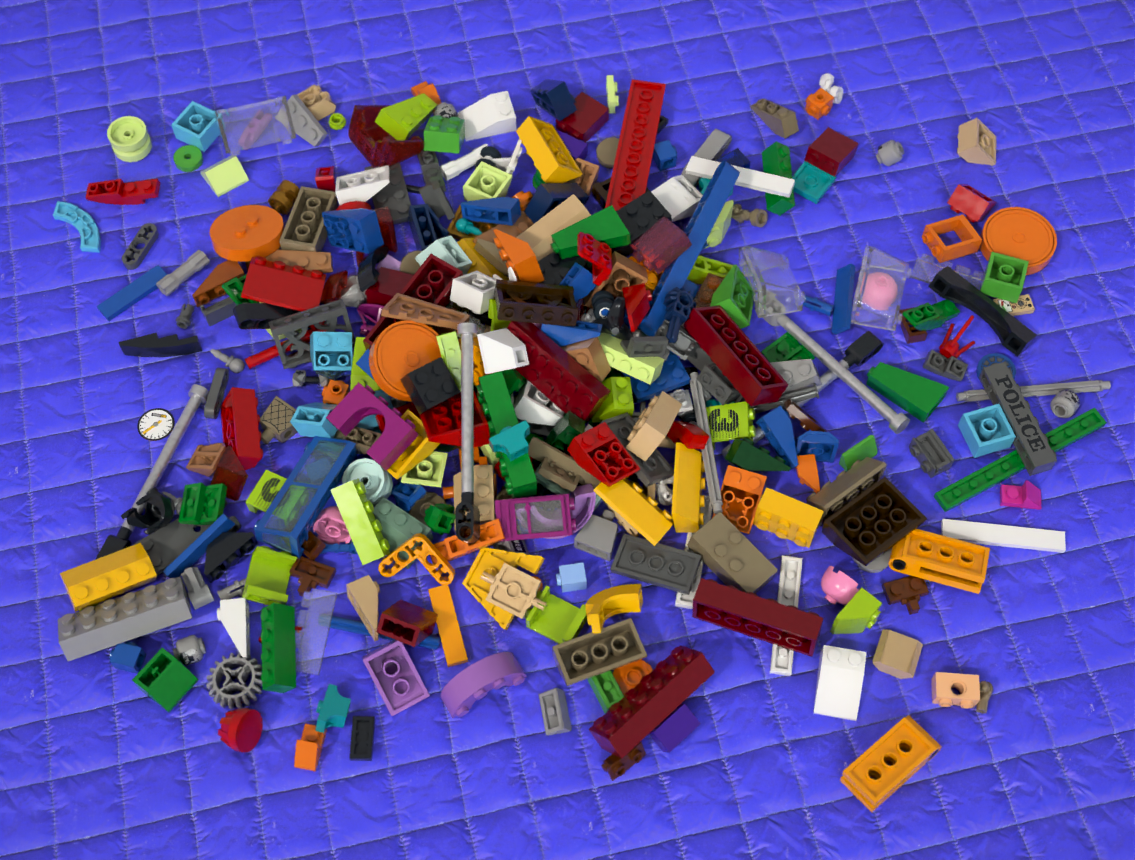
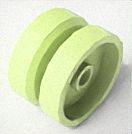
(129, 138)

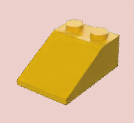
(416, 452)

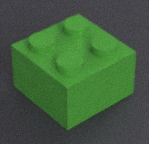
(444, 134)
(1004, 277)

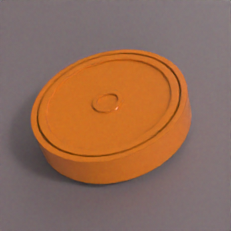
(247, 232)
(1020, 235)
(399, 351)

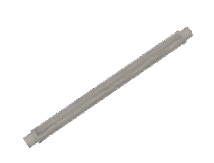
(1040, 390)
(707, 453)

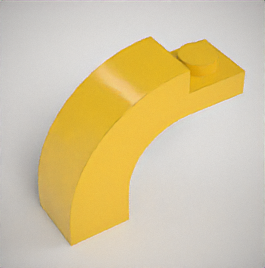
(612, 602)

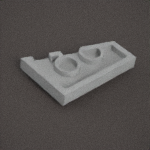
(305, 123)

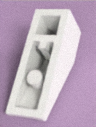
(235, 618)

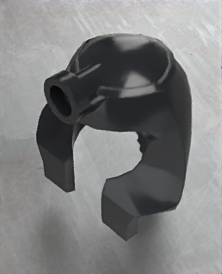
(158, 512)

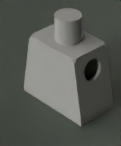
(598, 536)

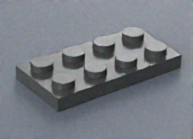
(394, 195)
(655, 467)
(656, 564)

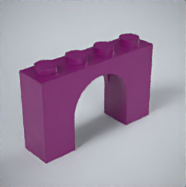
(361, 403)

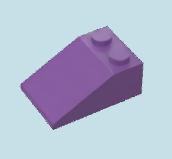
(395, 676)

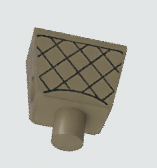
(277, 421)

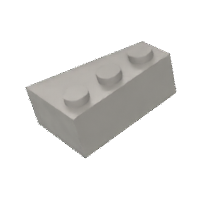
(798, 374)

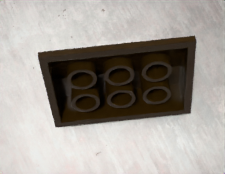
(872, 522)

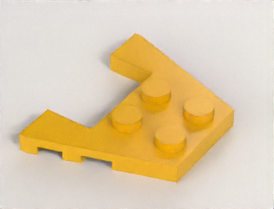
(491, 562)

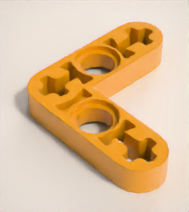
(421, 554)

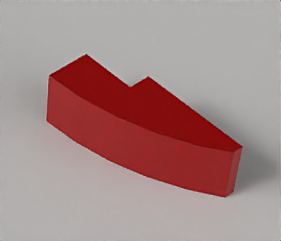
(688, 434)

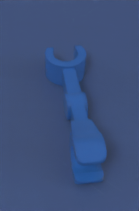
(339, 548)

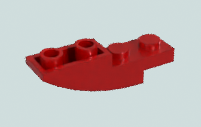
(122, 193)

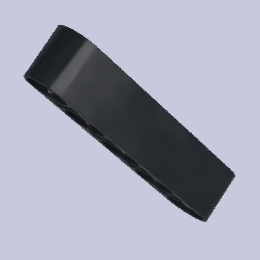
(259, 314)

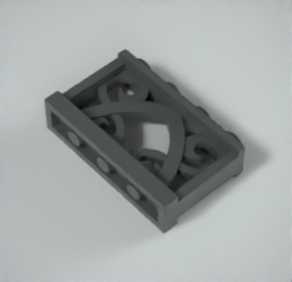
(303, 319)

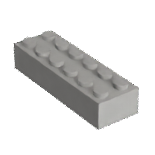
(123, 618)

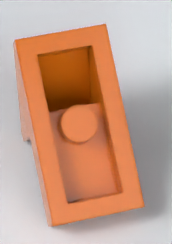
(428, 90)
(309, 748)

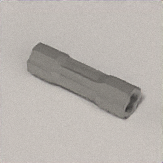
(193, 264)

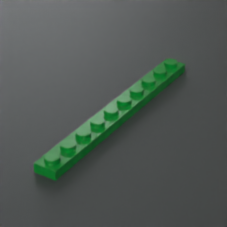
(1012, 464)

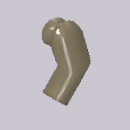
(986, 691)

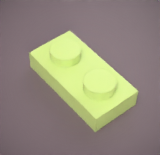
(611, 89)

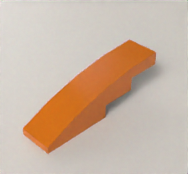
(454, 548)

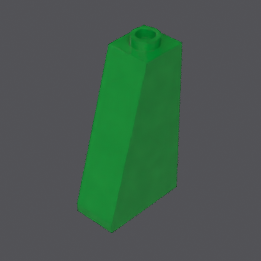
(603, 226)
(907, 390)

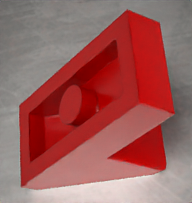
(325, 178)

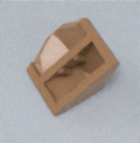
(589, 175)
(206, 458)

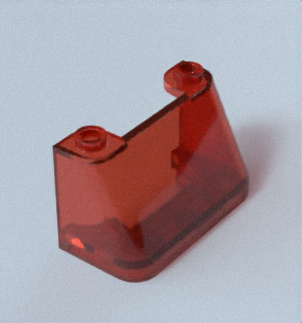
(375, 142)

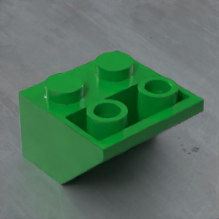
(165, 680)

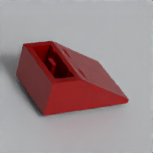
(602, 455)

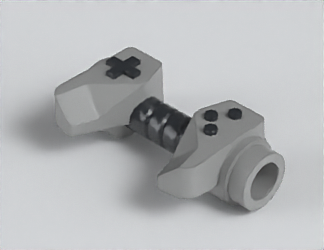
(300, 378)

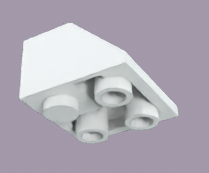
(501, 351)

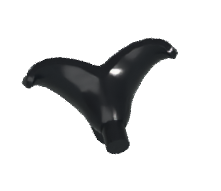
(614, 322)

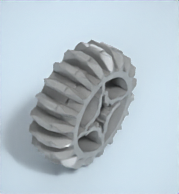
(246, 666)

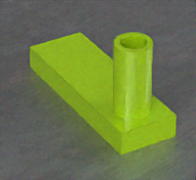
(451, 354)

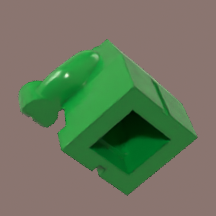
(440, 518)

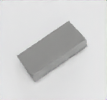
(555, 712)

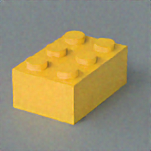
(787, 517)

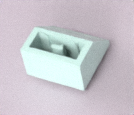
(448, 251)

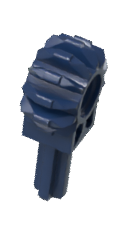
(678, 309)

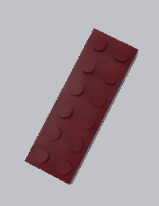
(429, 283)
(735, 355)
(558, 373)
(757, 616)
(651, 701)

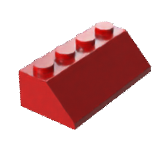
(241, 424)

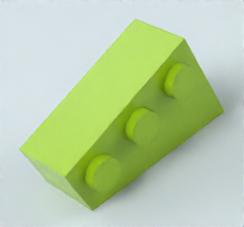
(406, 116)

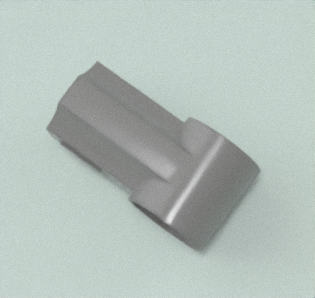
(198, 591)

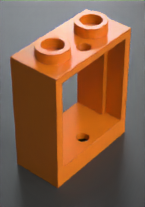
(970, 238)

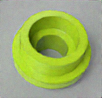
(337, 121)

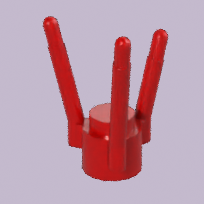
(951, 347)

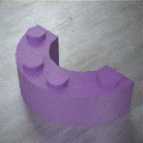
(584, 506)
(478, 679)

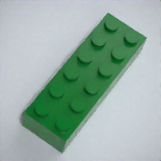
(499, 414)

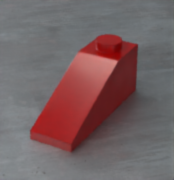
(636, 303)

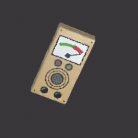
(1023, 306)

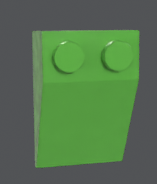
(735, 297)

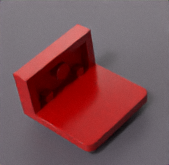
(598, 254)

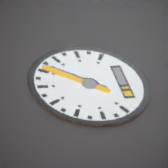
(155, 424)

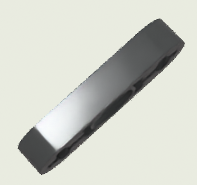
(140, 253)
(216, 393)

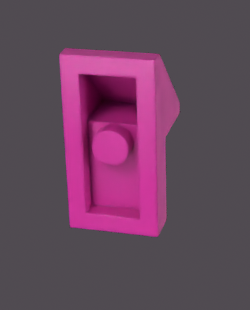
(1021, 496)

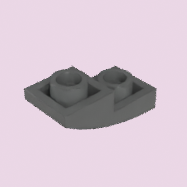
(946, 367)

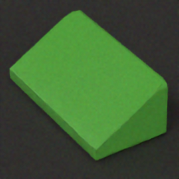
(860, 451)
(606, 690)

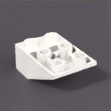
(678, 197)

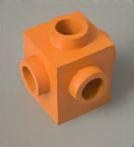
(819, 103)
(335, 392)

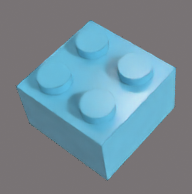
(196, 126)
(986, 430)

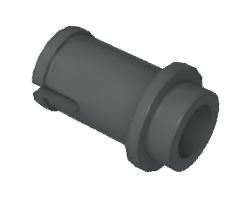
(183, 320)

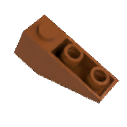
(211, 287)

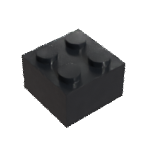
(430, 385)

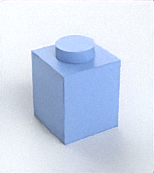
(571, 577)

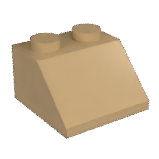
(976, 143)

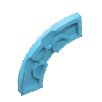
(82, 222)

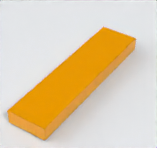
(448, 625)

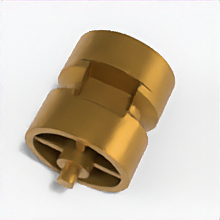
(284, 197)

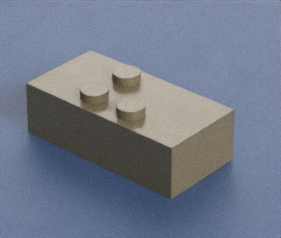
(305, 224)
(732, 555)

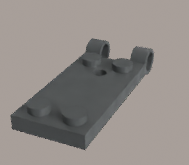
(170, 541)

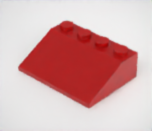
(283, 284)
(444, 423)

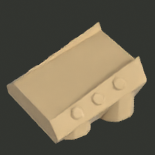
(317, 102)
(897, 654)

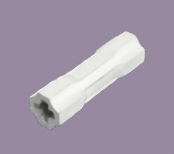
(454, 168)

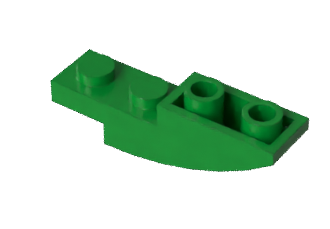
(931, 316)

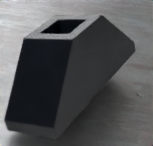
(226, 552)

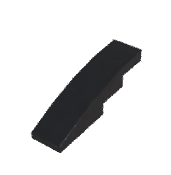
(153, 346)

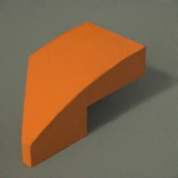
(808, 471)

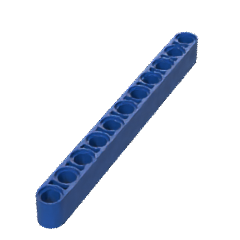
(697, 232)

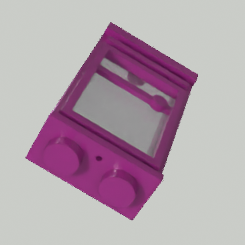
(536, 517)

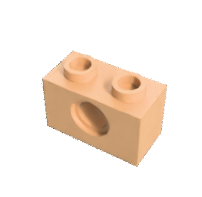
(966, 684)

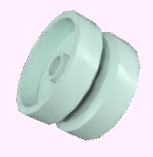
(375, 479)

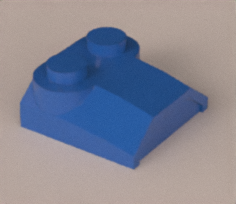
(821, 444)

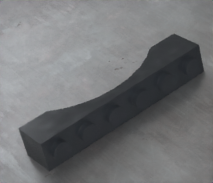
(1010, 331)

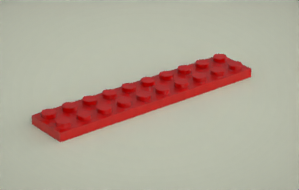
(636, 143)

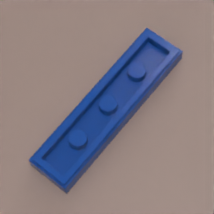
(131, 293)
(843, 299)
(198, 547)

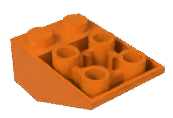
(519, 257)
(741, 496)

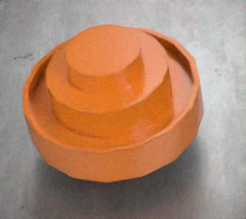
(524, 199)

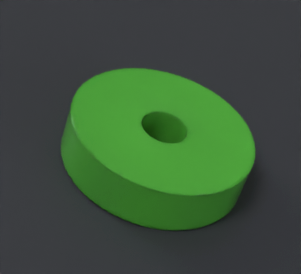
(188, 165)

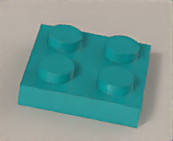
(812, 182)

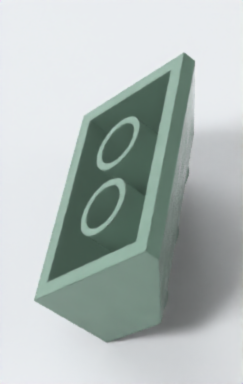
(399, 527)

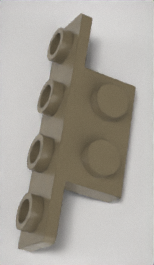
(559, 466)

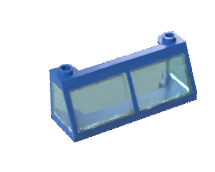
(305, 494)

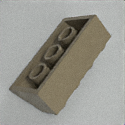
(847, 486)
(598, 652)

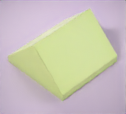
(225, 175)

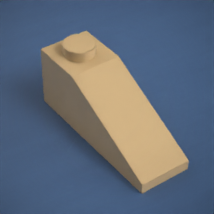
(365, 600)

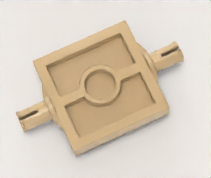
(513, 590)

